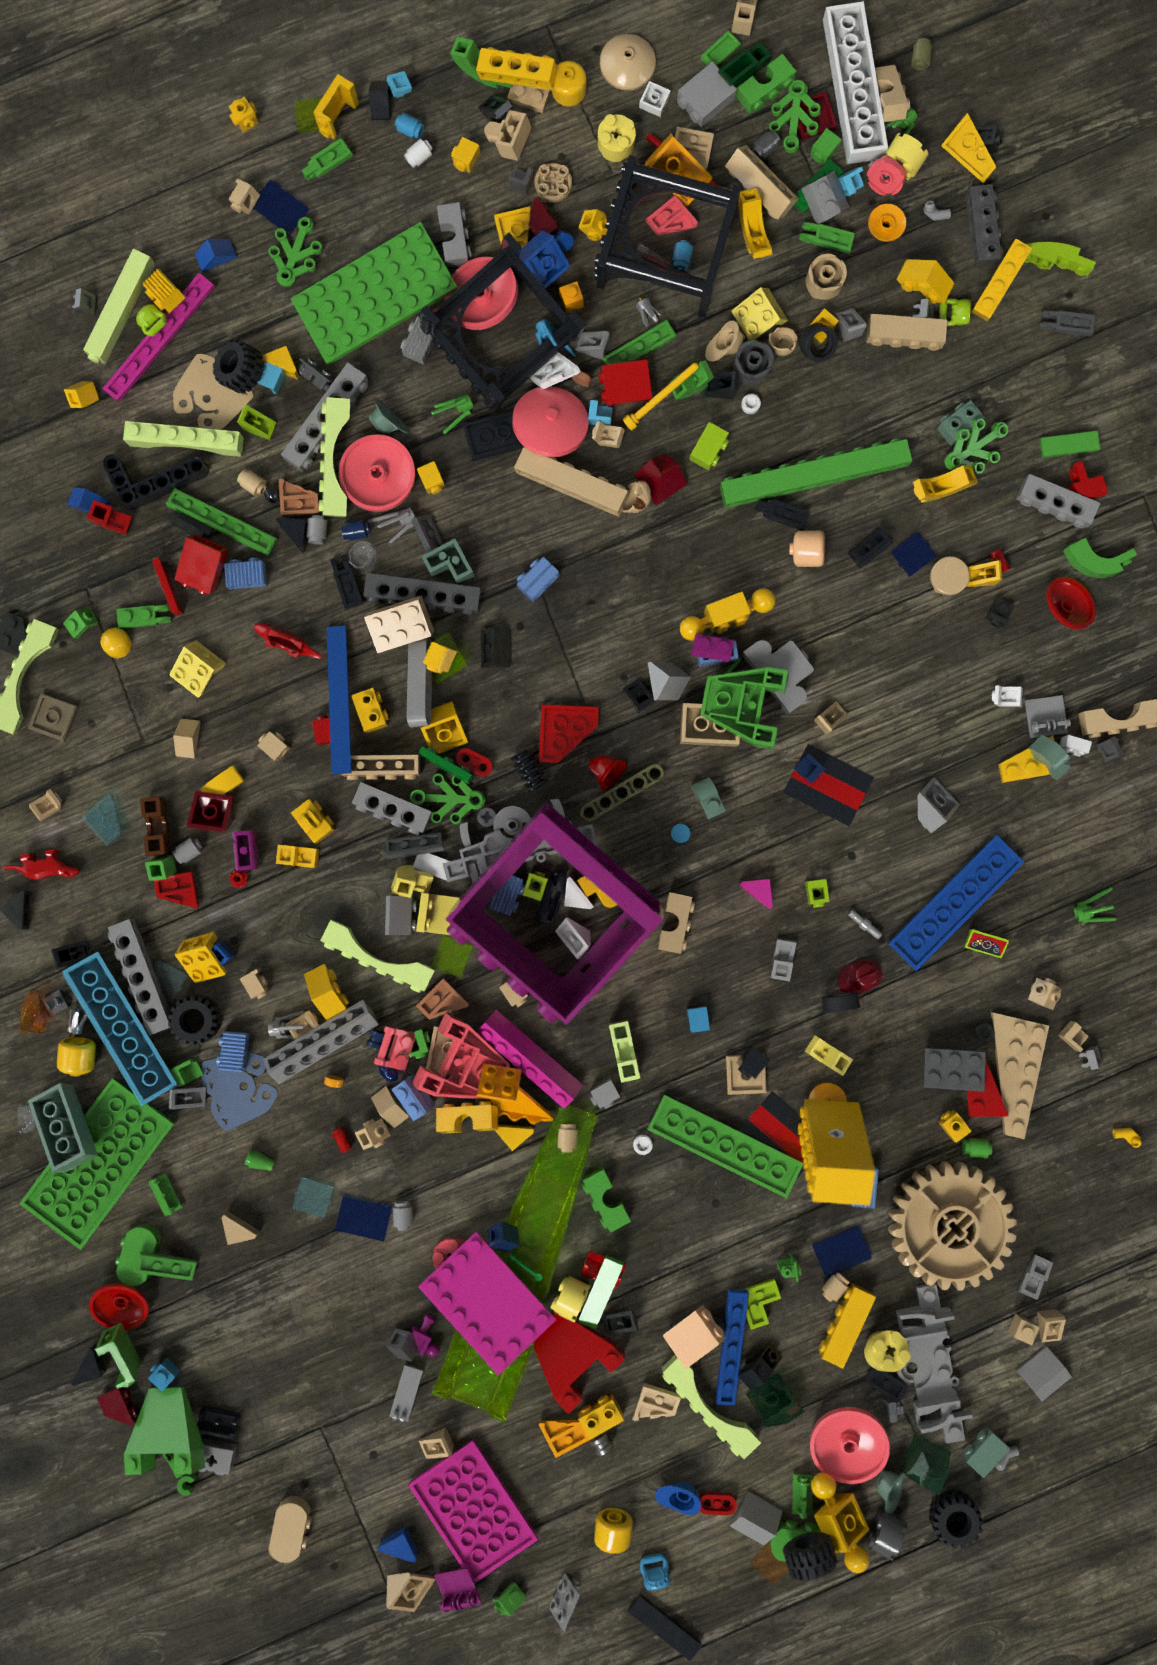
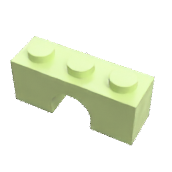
(624, 1051)

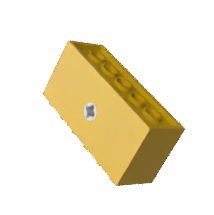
(836, 1152)

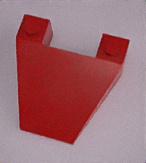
(567, 1352)

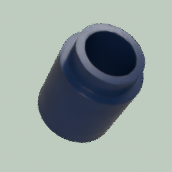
(355, 530)

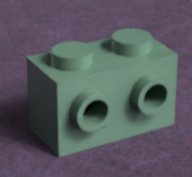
(960, 419)
(985, 1452)

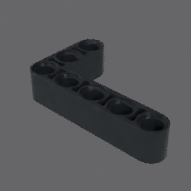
(153, 482)

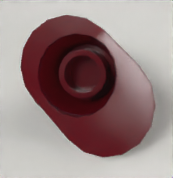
(859, 976)

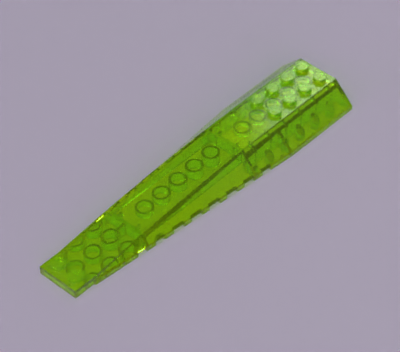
(542, 1220)

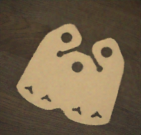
(202, 382)

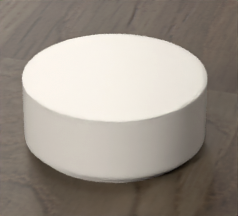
(750, 403)
(642, 1144)

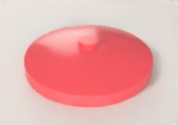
(493, 303)
(550, 421)
(377, 473)
(849, 1445)

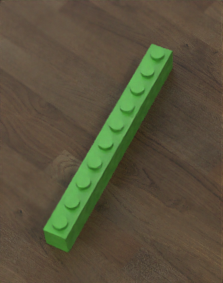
(815, 473)

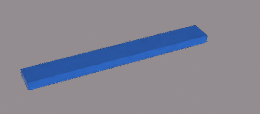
(339, 700)

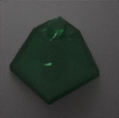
(775, 1402)
(926, 1464)

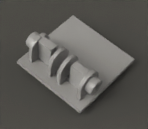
(1046, 716)
(565, 1600)

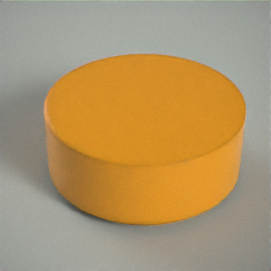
(334, 1081)

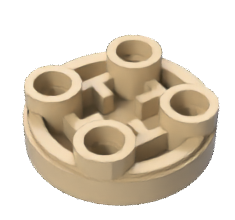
(553, 182)
(949, 576)

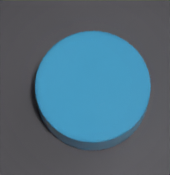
(680, 833)

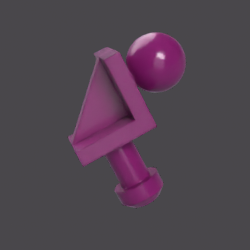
(423, 1337)

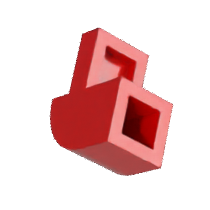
(1091, 488)
(107, 518)

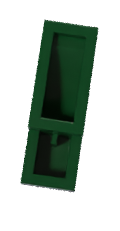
(745, 65)

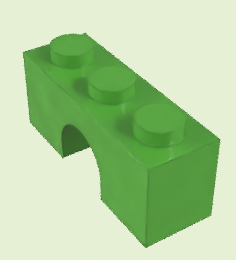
(754, 95)
(613, 1215)

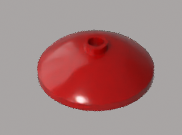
(1071, 603)
(119, 1304)

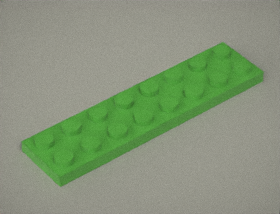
(725, 1146)

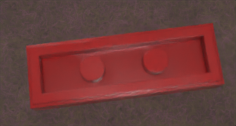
(167, 586)

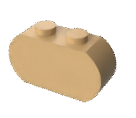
(290, 1529)

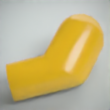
(1129, 1134)

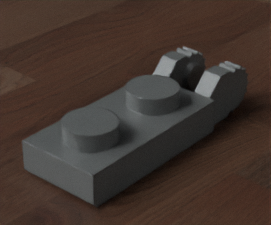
(1068, 322)

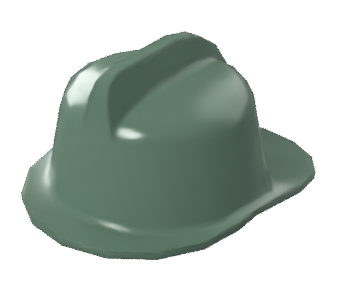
(385, 420)
(890, 1488)

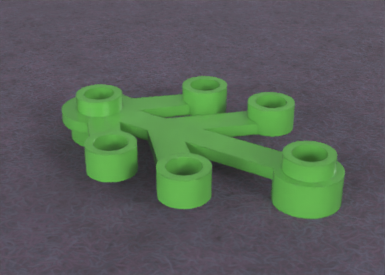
(795, 113)
(295, 254)
(974, 446)
(450, 799)

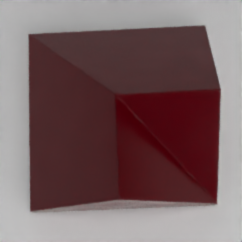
(662, 476)

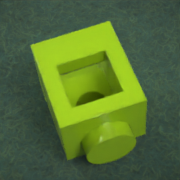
(821, 886)
(533, 893)

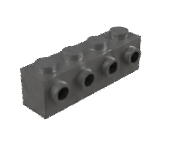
(983, 226)

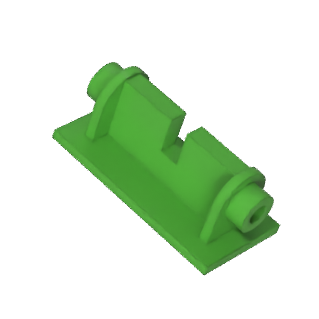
(165, 1194)
(789, 1267)
(802, 1495)

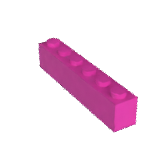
(530, 1059)

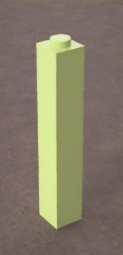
(118, 307)

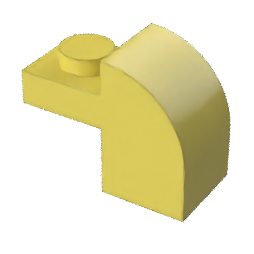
(410, 880)
(828, 1055)

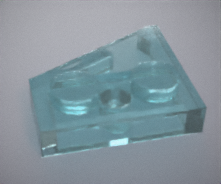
(104, 820)

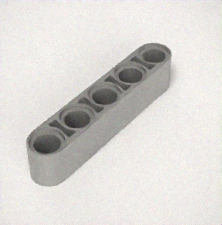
(418, 685)

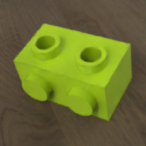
(709, 445)

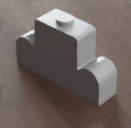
(785, 658)

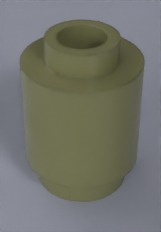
(921, 54)

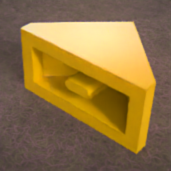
(282, 359)
(985, 574)
(514, 1134)

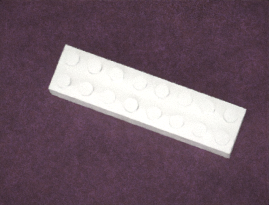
(855, 82)

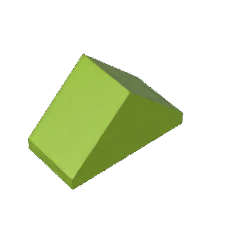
(256, 423)

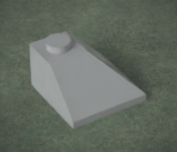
(935, 805)

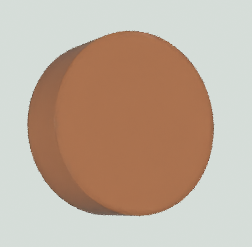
(582, 379)

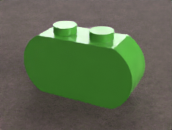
(139, 1239)
(786, 1532)

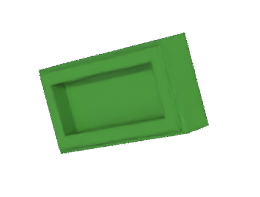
(721, 49)

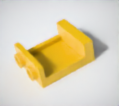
(337, 95)

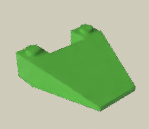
(737, 703)
(163, 1428)

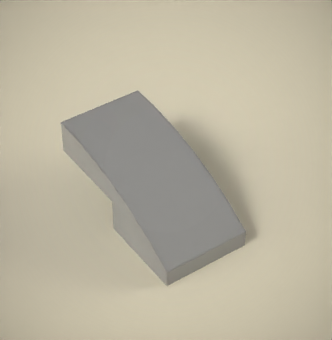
(783, 959)
(1034, 1277)

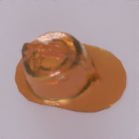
(32, 1016)

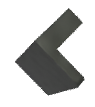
(190, 525)
(495, 648)

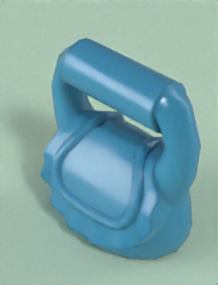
(655, 1577)

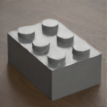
(955, 1069)

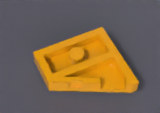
(563, 1435)

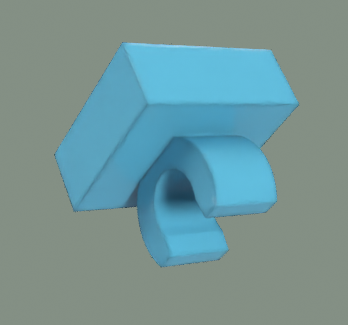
(399, 84)

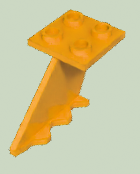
(503, 1089)

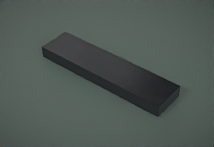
(665, 1627)

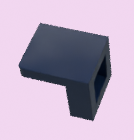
(809, 768)
(503, 1236)

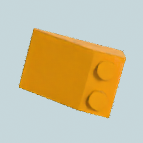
(675, 158)

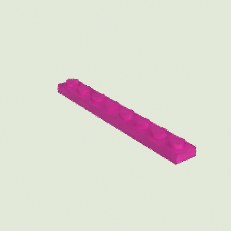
(152, 346)

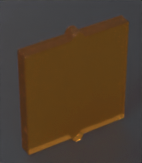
(769, 1566)

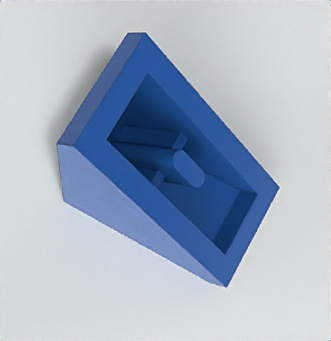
(215, 253)
(83, 498)
(223, 953)
(399, 1545)

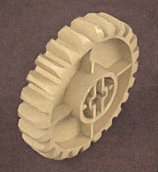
(956, 1253)

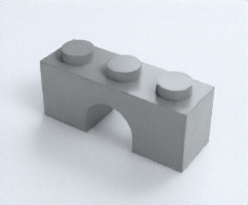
(450, 219)

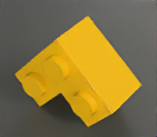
(927, 278)
(325, 992)

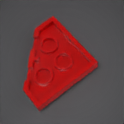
(564, 729)

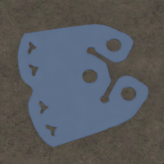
(235, 1102)

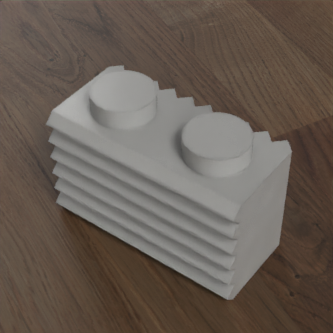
(418, 344)

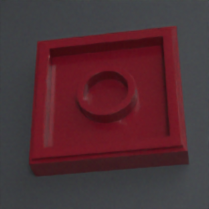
(824, 120)

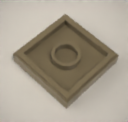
(53, 717)

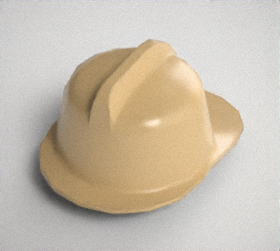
(725, 342)

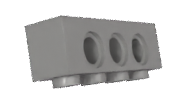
(1086, 507)
(366, 793)

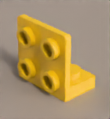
(199, 959)

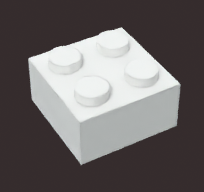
(654, 99)
(1075, 745)

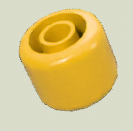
(569, 84)
(76, 1056)
(613, 1530)

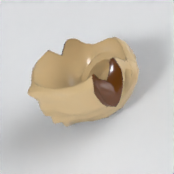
(639, 497)

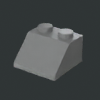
(825, 198)
(400, 915)

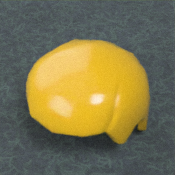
(116, 642)

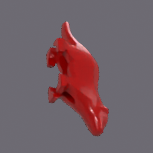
(285, 640)
(43, 868)

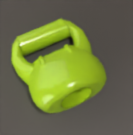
(960, 311)
(147, 317)

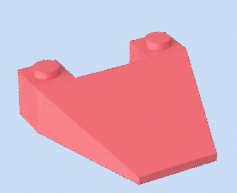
(462, 1065)

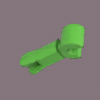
(182, 1487)

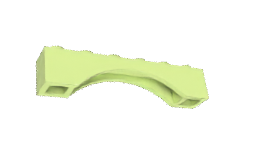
(336, 416)
(159, 435)
(39, 639)
(343, 939)
(736, 1433)

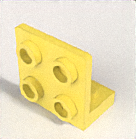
(758, 313)
(196, 667)
(433, 913)

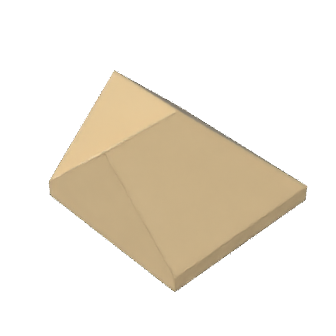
(407, 1590)

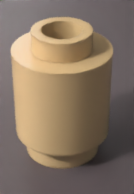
(252, 482)
(567, 1137)
(835, 1287)

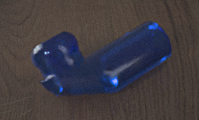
(387, 1073)

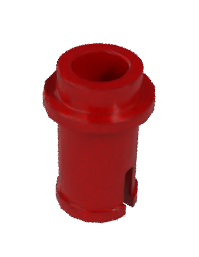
(998, 555)
(341, 1139)

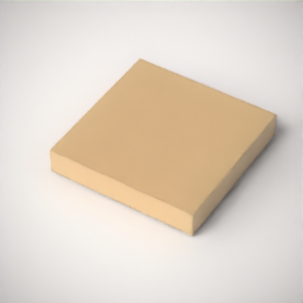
(739, 1083)

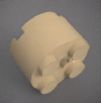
(831, 285)

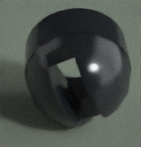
(272, 495)

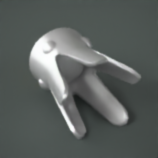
(645, 306)
(74, 1027)

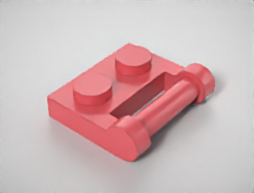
(400, 1048)

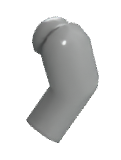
(935, 214)
(1001, 1465)

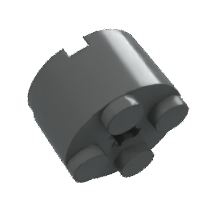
(757, 353)
(887, 1535)

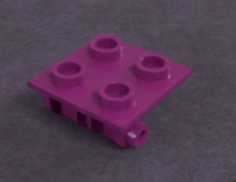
(457, 1590)

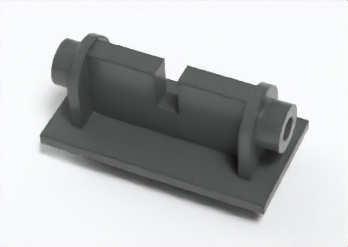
(309, 369)

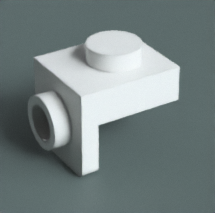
(1007, 696)

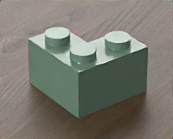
(448, 557)

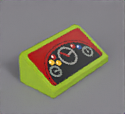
(986, 943)

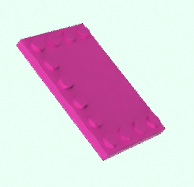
(487, 1303)
(473, 1511)

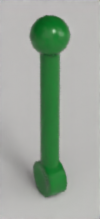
(538, 1276)

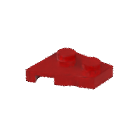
(178, 889)

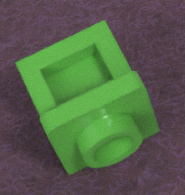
(79, 622)
(423, 1040)
(509, 1600)

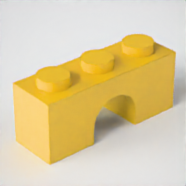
(450, 1117)

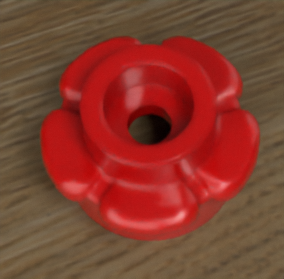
(238, 883)

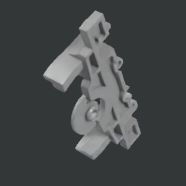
(479, 856)

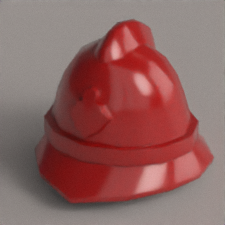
(607, 770)

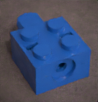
(546, 256)

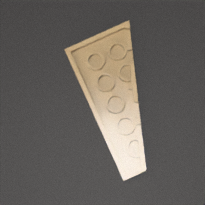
(1018, 1064)

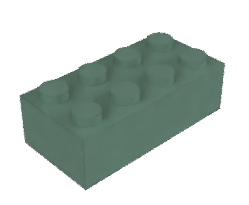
(62, 1128)

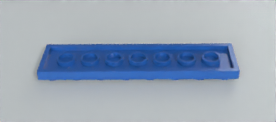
(955, 902)

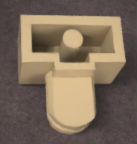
(509, 134)

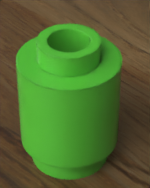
(976, 1148)

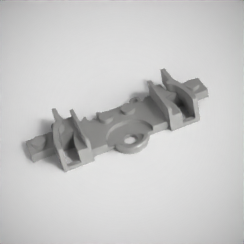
(934, 1367)

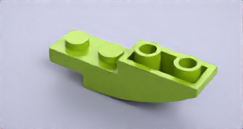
(1063, 255)

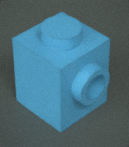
(163, 1373)

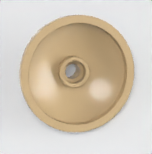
(625, 71)

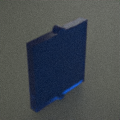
(913, 554)

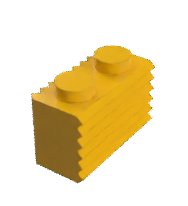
(163, 290)
(439, 658)

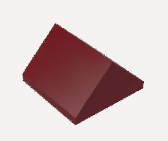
(211, 812)

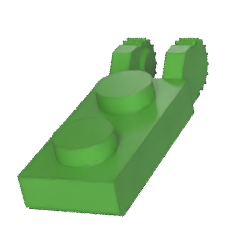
(828, 237)
(142, 616)

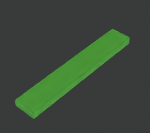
(221, 522)

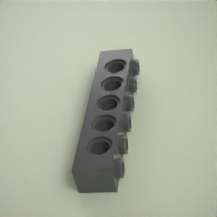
(375, 582)

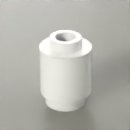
(418, 153)

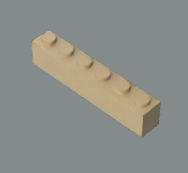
(572, 482)

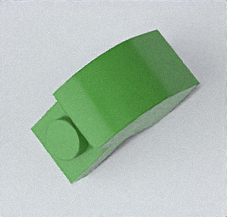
(694, 383)

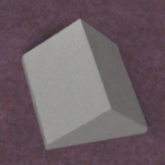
(667, 680)
(1044, 1373)
(757, 1518)

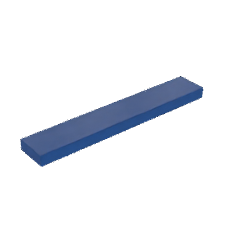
(731, 1347)

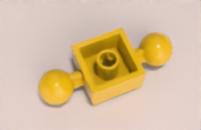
(728, 612)
(841, 1521)

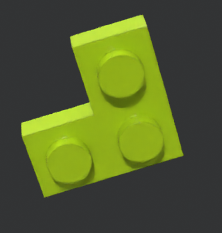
(757, 1297)

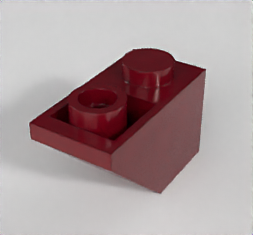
(541, 220)
(118, 1405)

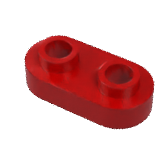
(474, 762)
(716, 1504)

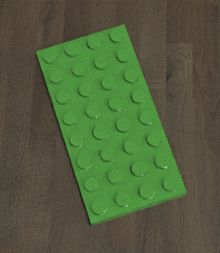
(374, 293)
(84, 1196)

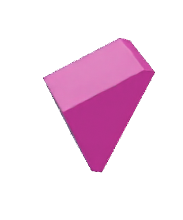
(759, 890)

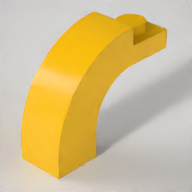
(752, 224)
(945, 484)

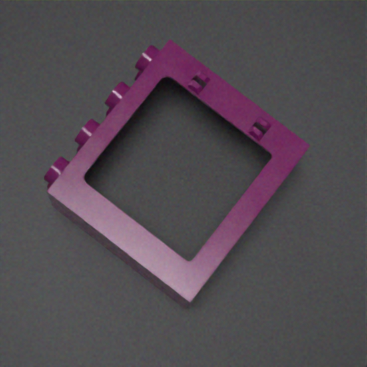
(567, 994)

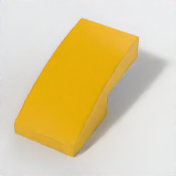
(224, 782)
(297, 856)

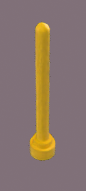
(633, 419)

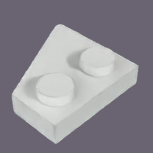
(555, 371)

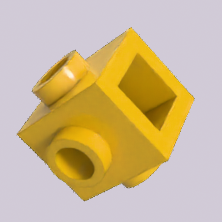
(243, 114)
(593, 224)

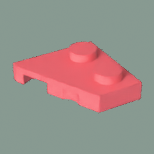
(671, 218)

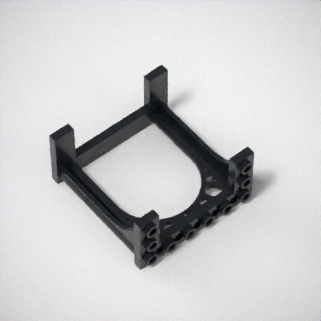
(614, 265)
(435, 319)

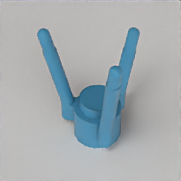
(545, 331)

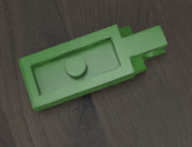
(327, 159)

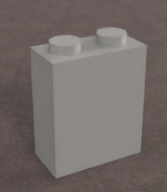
(705, 95)

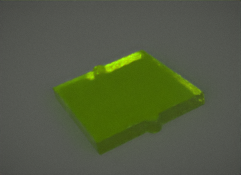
(305, 116)
(451, 956)

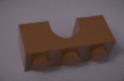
(157, 838)

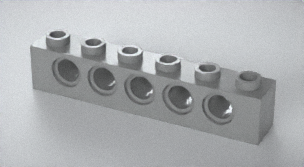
(292, 454)
(143, 965)
(320, 1041)

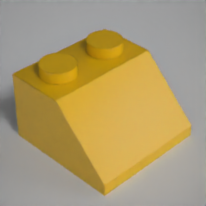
(445, 729)

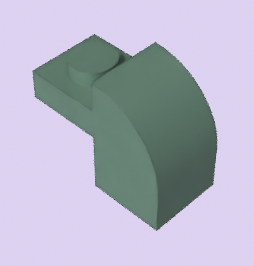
(1052, 755)
(708, 798)

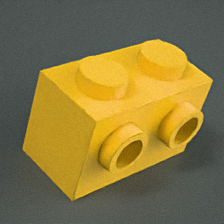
(369, 710)
(600, 1416)

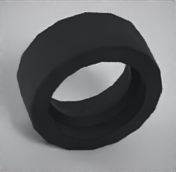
(829, 348)
(840, 1002)

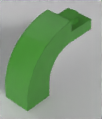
(466, 56)
(1092, 565)

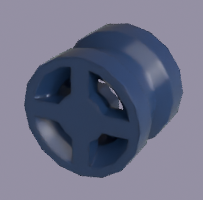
(375, 1039)

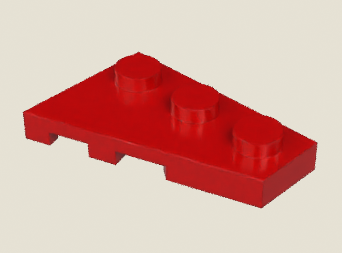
(988, 1102)

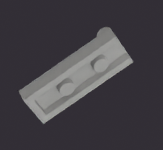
(406, 1392)

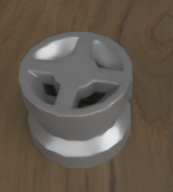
(488, 819)
(602, 1444)

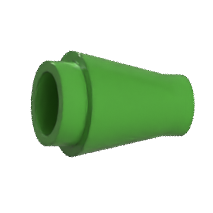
(258, 1161)

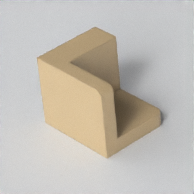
(1073, 1035)

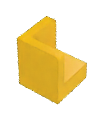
(827, 319)
(81, 394)

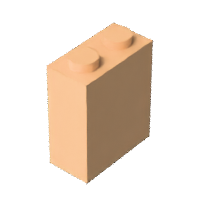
(694, 1336)

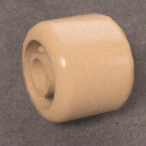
(808, 548)

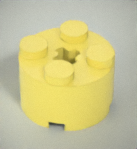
(616, 137)
(907, 153)
(571, 1298)
(897, 1354)

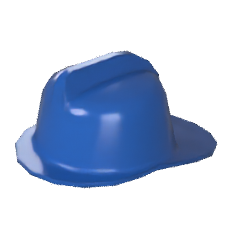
(679, 1497)

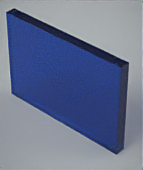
(280, 207)
(363, 1218)
(841, 1251)

